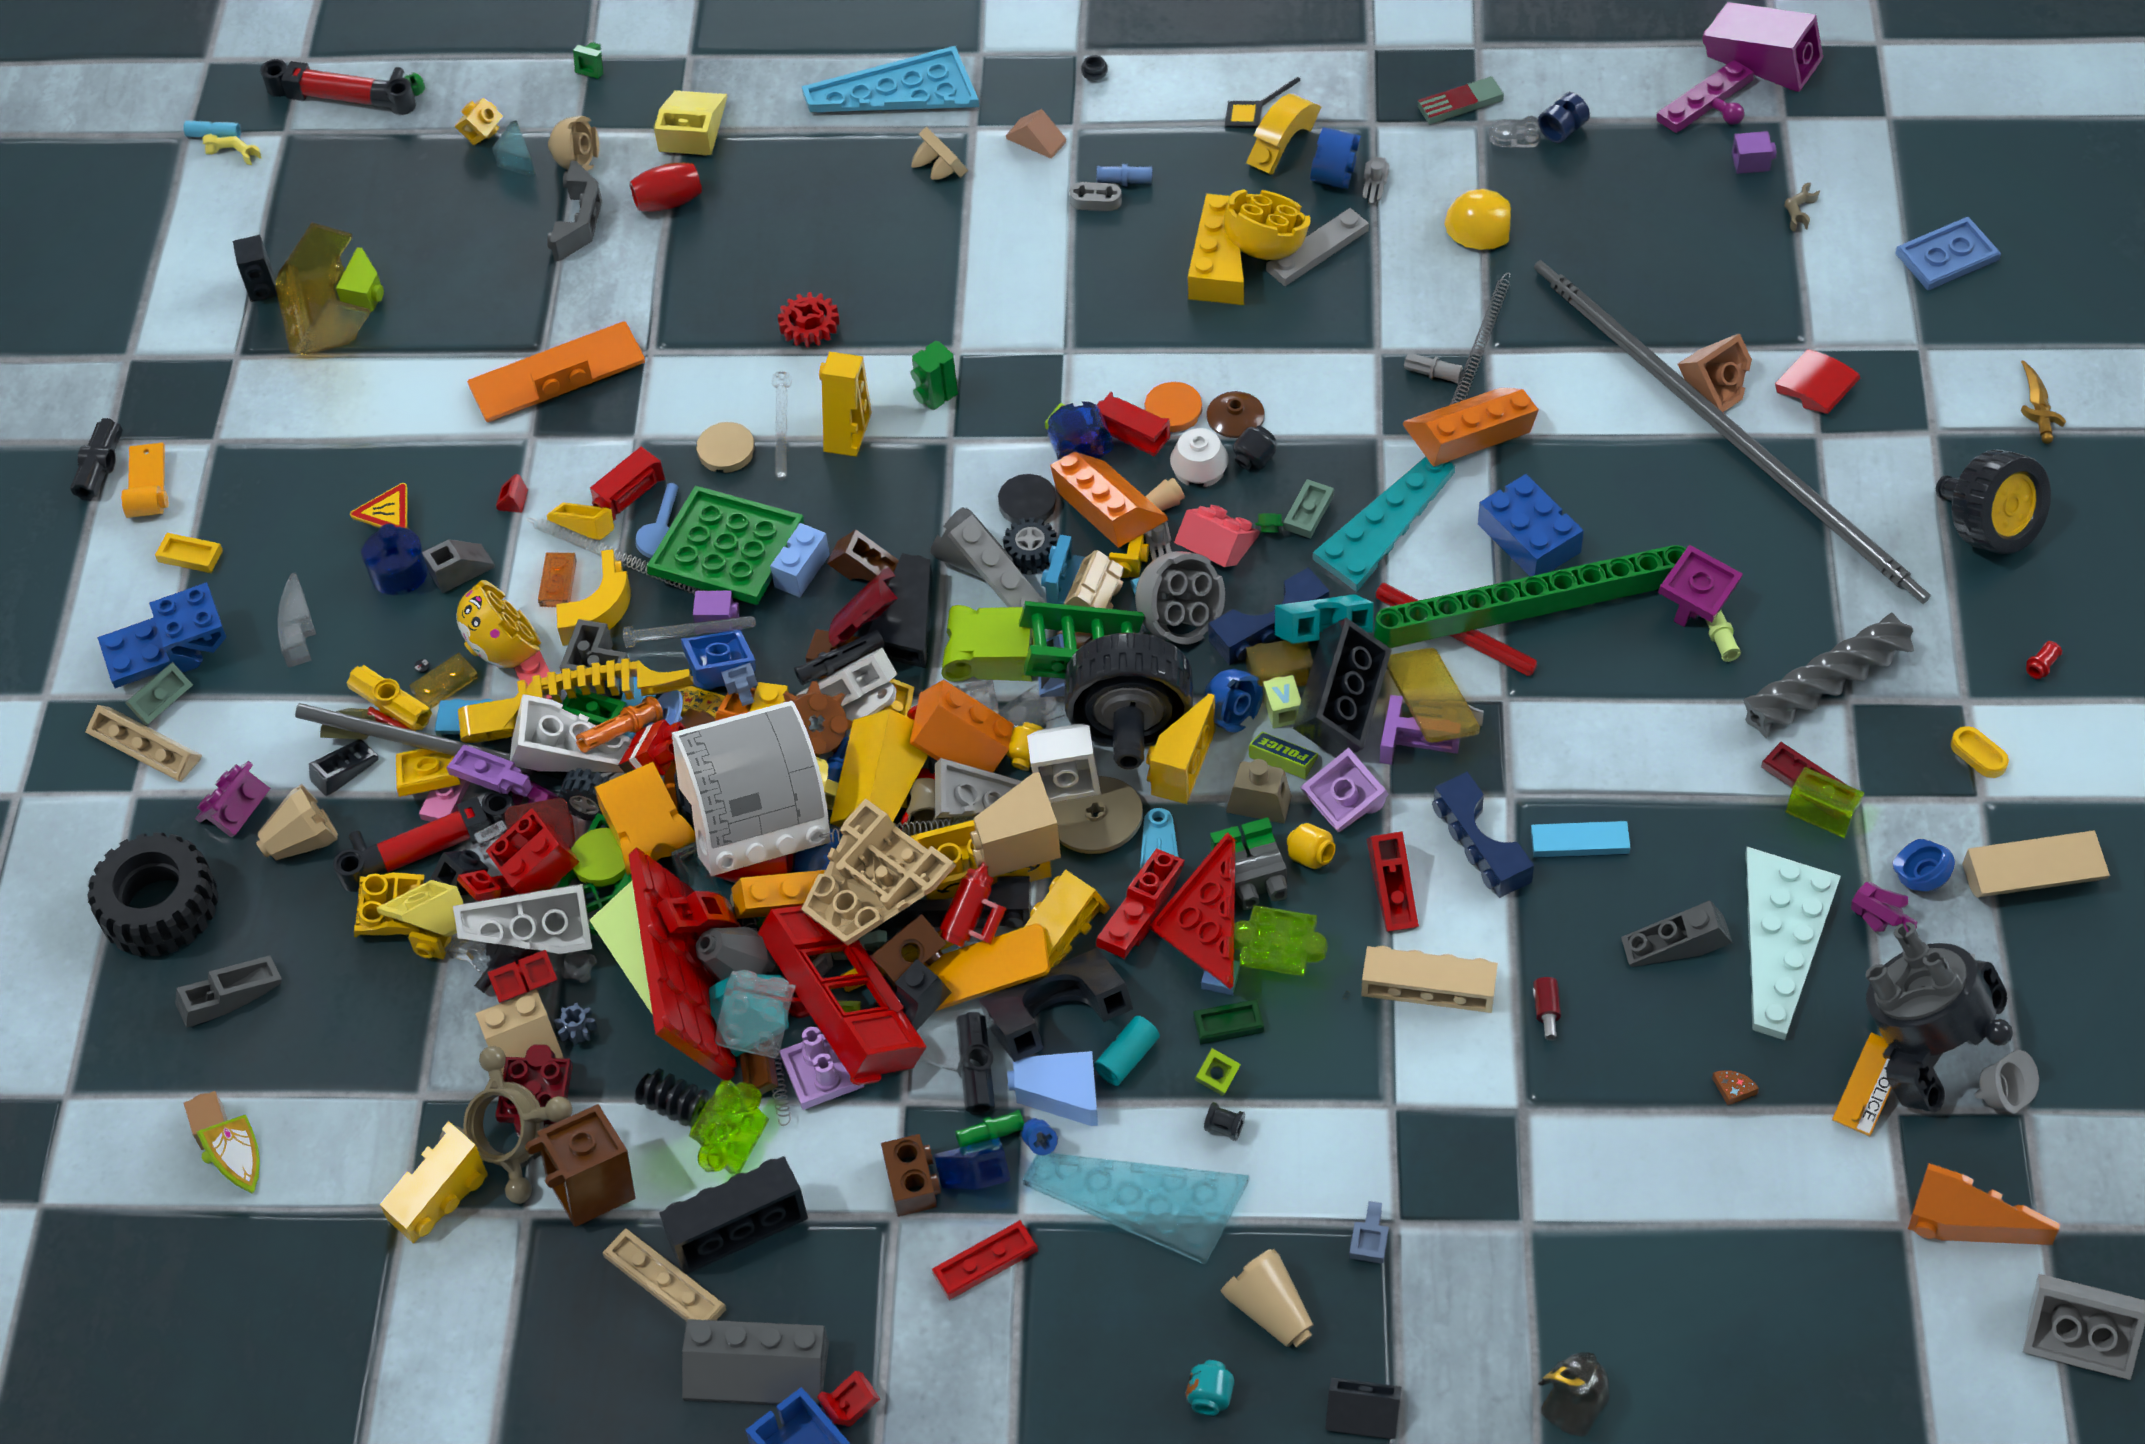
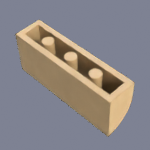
(2035, 864)

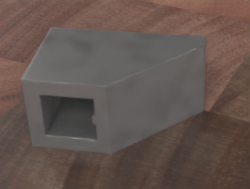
(456, 563)

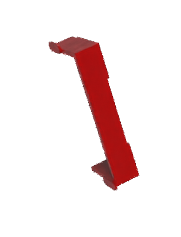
(864, 1040)

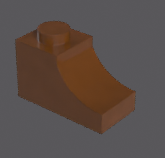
(860, 557)

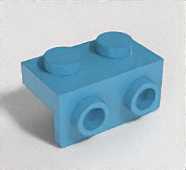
(1061, 572)

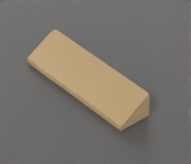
(142, 743)

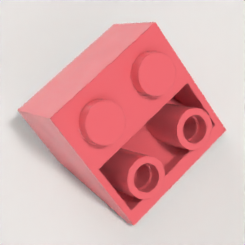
(1216, 535)

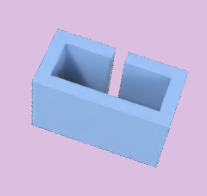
(801, 561)

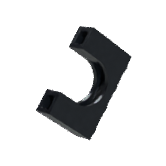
(1082, 979)

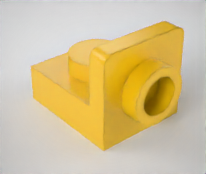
(429, 944)

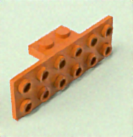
(556, 371)

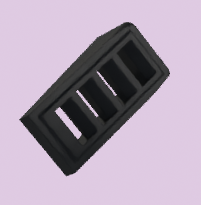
(323, 772)

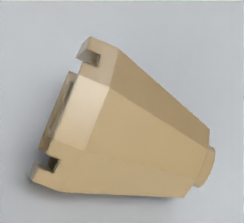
(296, 827)

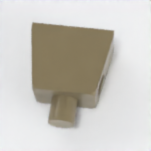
(1260, 792)

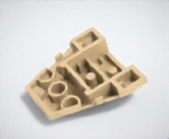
(872, 875)

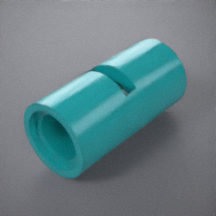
(1126, 1050)

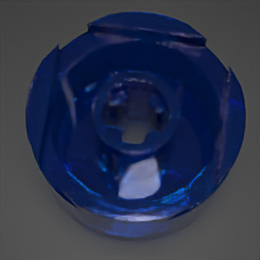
(1080, 431)
(394, 560)

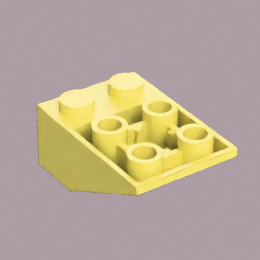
(689, 122)

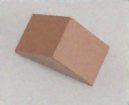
(1037, 134)

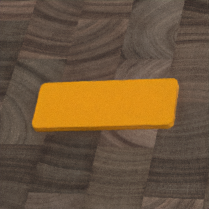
(993, 966)

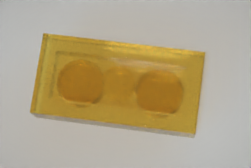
(443, 681)

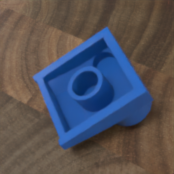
(714, 654)

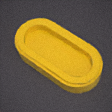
(1979, 752)

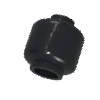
(1254, 447)

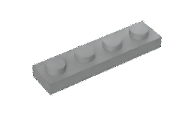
(993, 564)

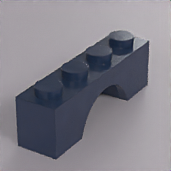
(1236, 631)
(1501, 864)

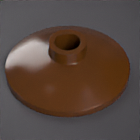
(1234, 412)

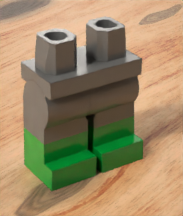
(1257, 863)

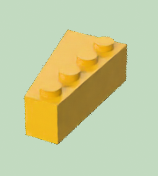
(1216, 260)

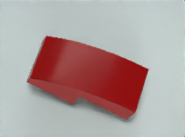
(484, 887)

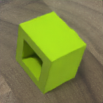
(1225, 1064)

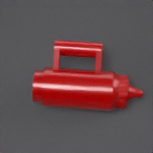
(967, 908)

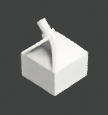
(1065, 761)

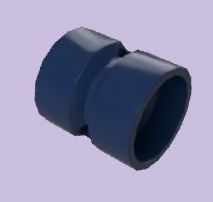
(1563, 117)

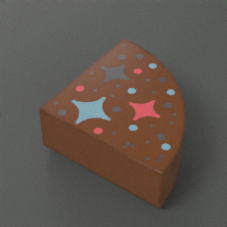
(1734, 1086)

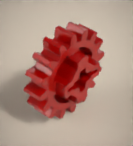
(808, 319)

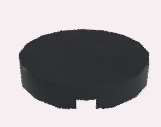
(1027, 497)

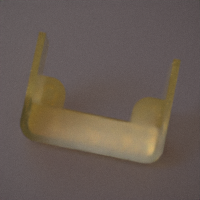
(307, 294)

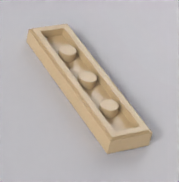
(662, 1278)

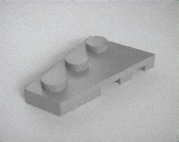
(966, 789)

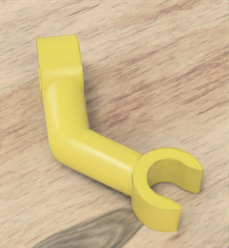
(213, 144)

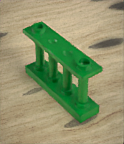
(1052, 661)

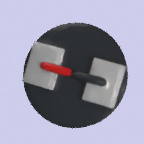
(421, 665)

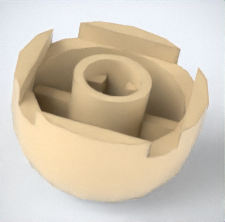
(574, 141)

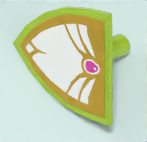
(233, 1151)

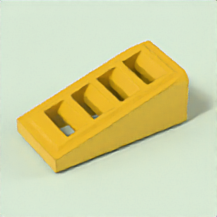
(583, 519)

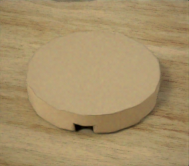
(725, 447)

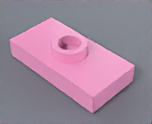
(443, 801)

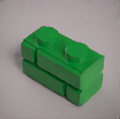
(934, 375)

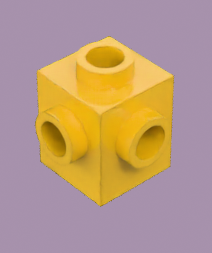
(479, 120)

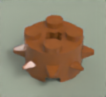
(830, 714)

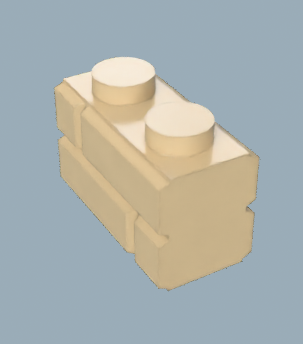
(1095, 582)

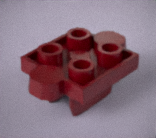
(540, 1074)

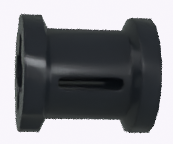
(1224, 1121)

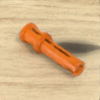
(630, 720)

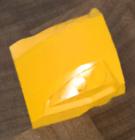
(376, 891)

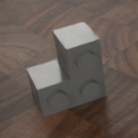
(589, 645)

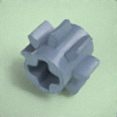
(575, 1024)

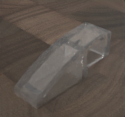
(294, 623)

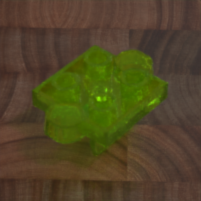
(1279, 940)
(729, 1127)

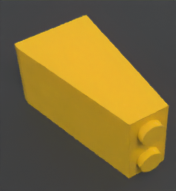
(877, 765)

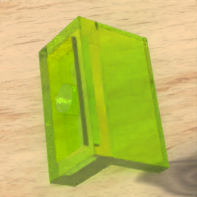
(1823, 802)

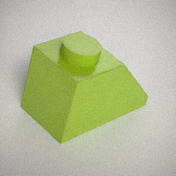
(360, 282)

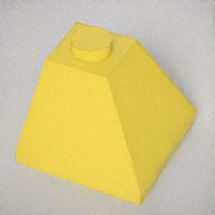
(426, 907)

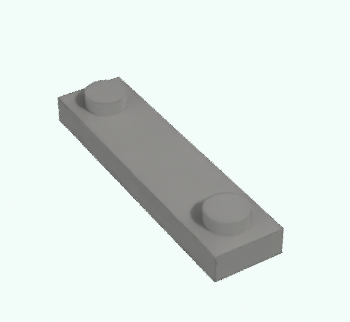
(1319, 246)

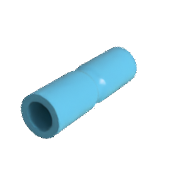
(219, 129)

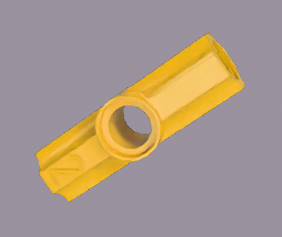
(389, 698)

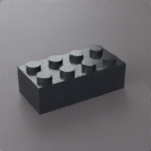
(1342, 688)
(733, 1214)

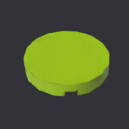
(599, 858)

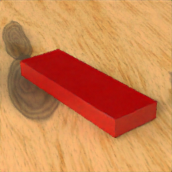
(984, 1260)

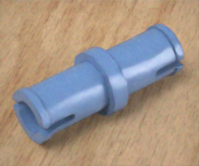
(1124, 174)

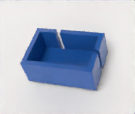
(1530, 526)
(802, 1424)

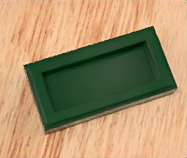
(1228, 1021)

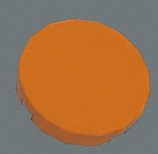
(1177, 402)

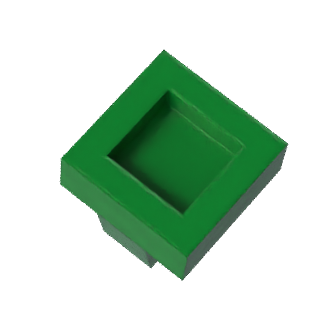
(588, 60)

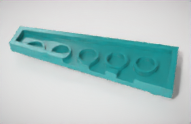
(1361, 543)

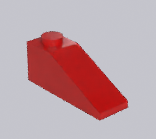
(1393, 880)

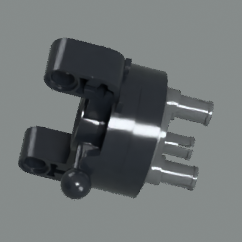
(1929, 1005)

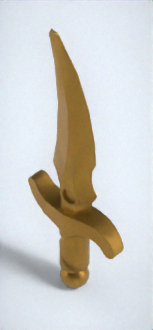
(2042, 413)

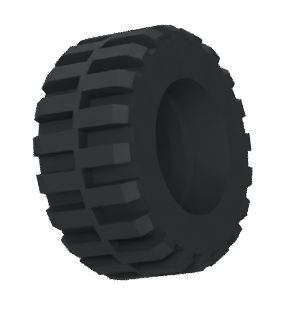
(142, 863)

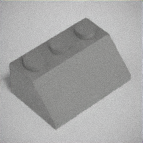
(2084, 1326)

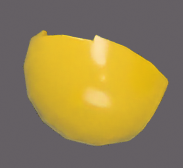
(1479, 219)

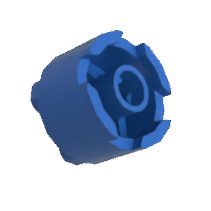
(1335, 157)

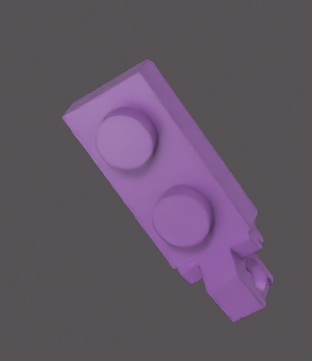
(489, 771)

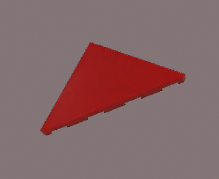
(1202, 914)

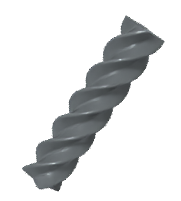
(1828, 673)

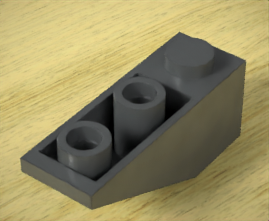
(1678, 936)

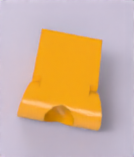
(643, 814)

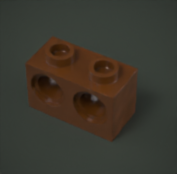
(907, 1175)

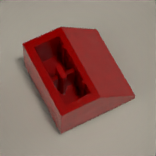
(532, 855)

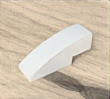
(858, 677)

